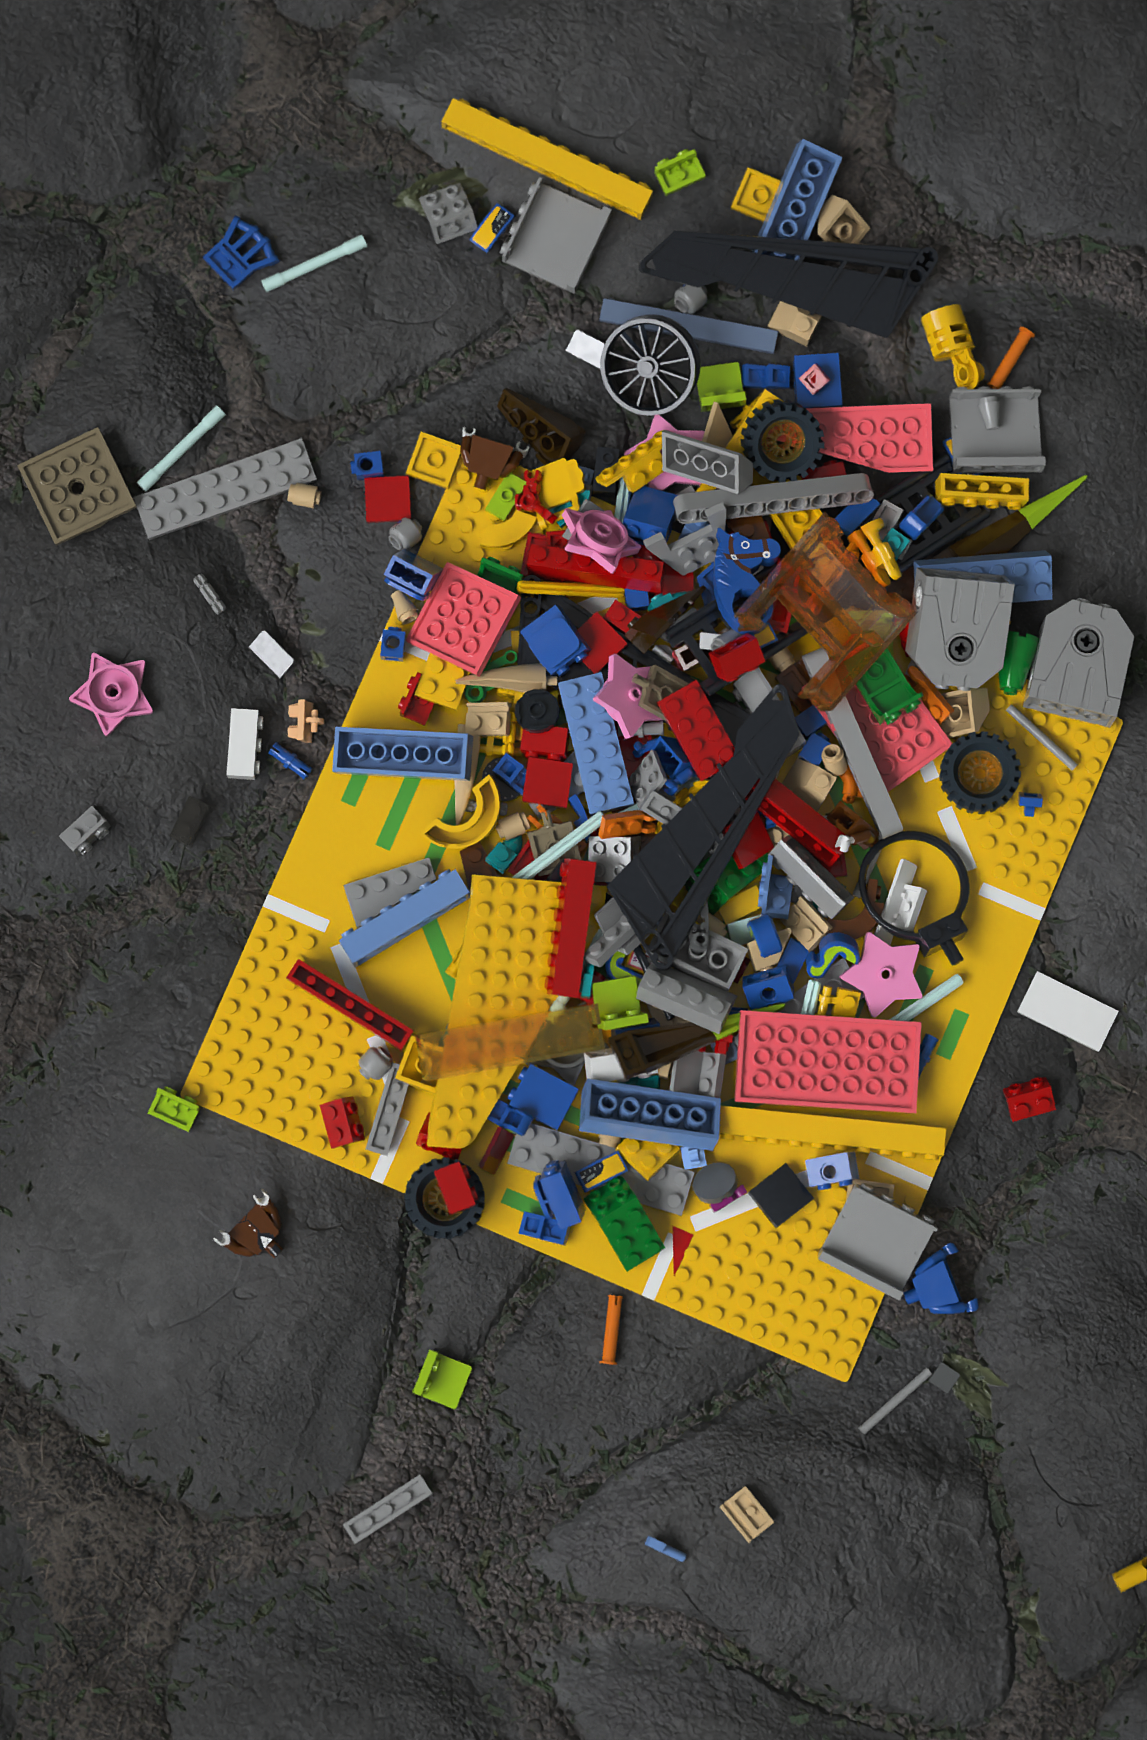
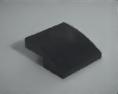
(780, 1195)

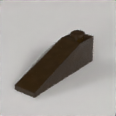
(544, 429)
(653, 624)

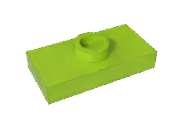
(504, 497)

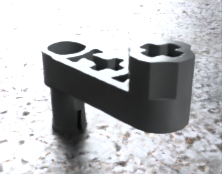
(695, 946)

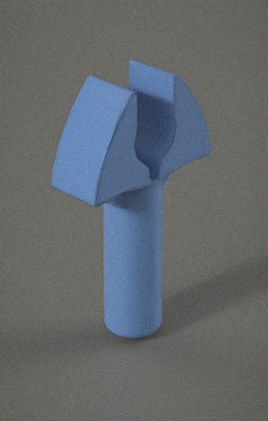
(666, 1549)

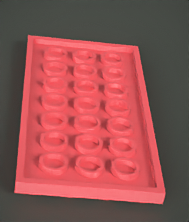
(827, 1061)

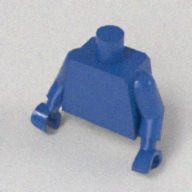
(672, 760)
(937, 1287)

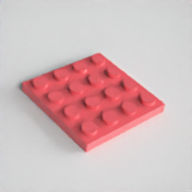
(463, 619)

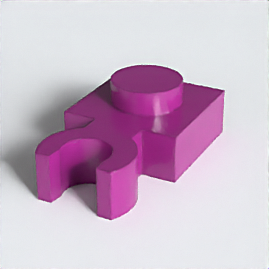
(740, 1191)

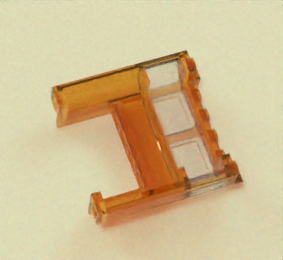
(835, 605)

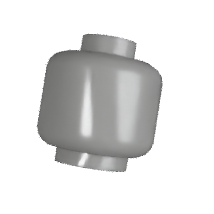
(690, 298)
(405, 534)
(375, 1063)

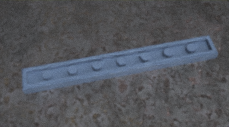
(699, 327)

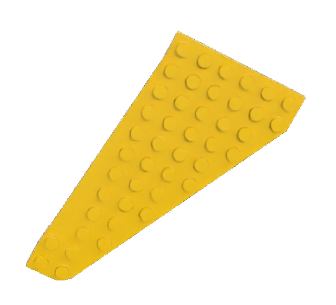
(498, 978)

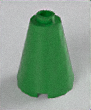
(1017, 662)

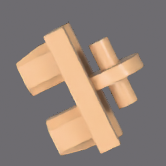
(307, 721)

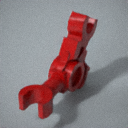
(530, 499)

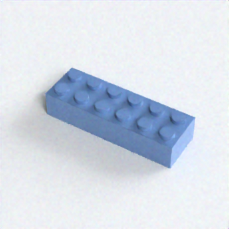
(800, 194)
(1027, 570)
(595, 745)
(402, 753)
(405, 918)
(650, 1114)

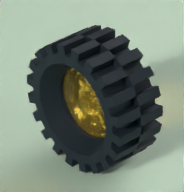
(804, 451)
(979, 747)
(425, 1218)

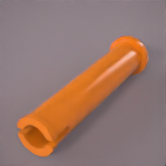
(1011, 358)
(611, 1330)

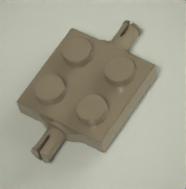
(656, 687)
(548, 836)

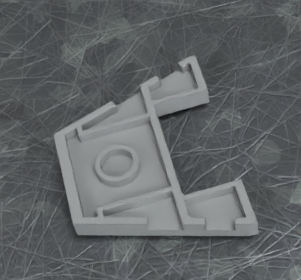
(694, 549)

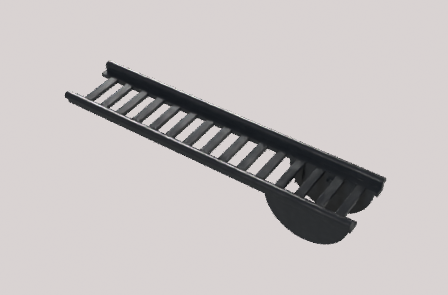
(709, 616)

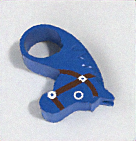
(733, 570)

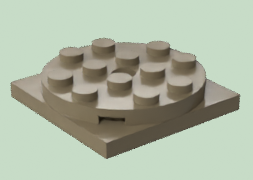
(77, 461)

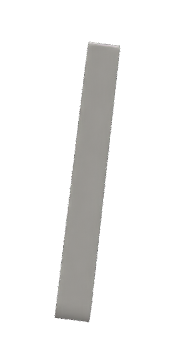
(776, 497)
(858, 757)

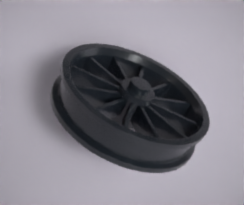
(650, 365)

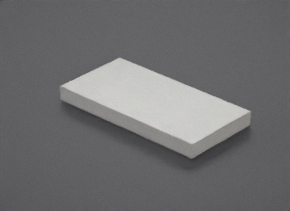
(1067, 1011)

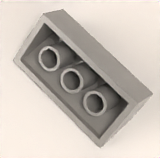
(705, 463)
(752, 690)
(811, 877)
(714, 966)
(686, 997)

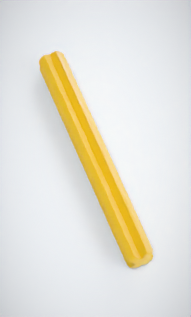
(569, 589)

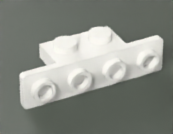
(902, 901)

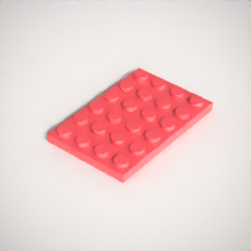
(900, 746)

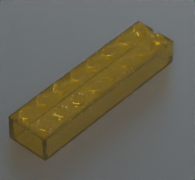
(509, 1041)

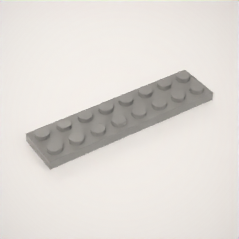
(224, 489)
(541, 1145)

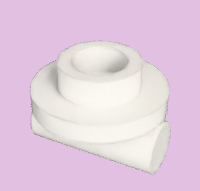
(664, 652)

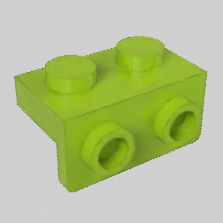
(679, 171)
(174, 1109)

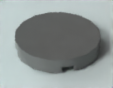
(715, 1183)

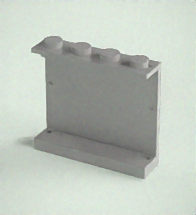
(555, 236)
(1008, 449)
(877, 1240)

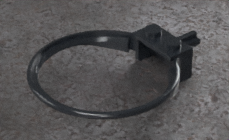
(941, 933)

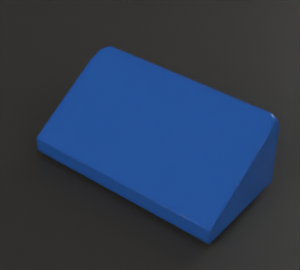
(855, 515)

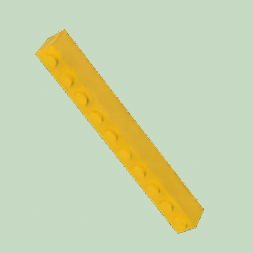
(547, 158)
(832, 1131)

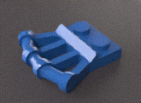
(230, 264)

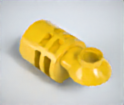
(951, 339)

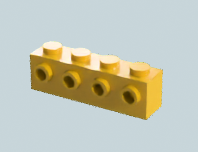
(982, 490)

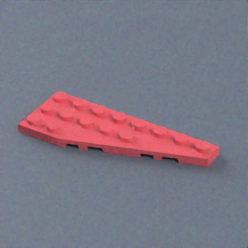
(877, 436)

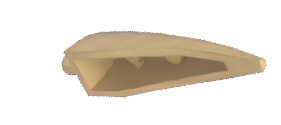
(516, 678)
(464, 788)

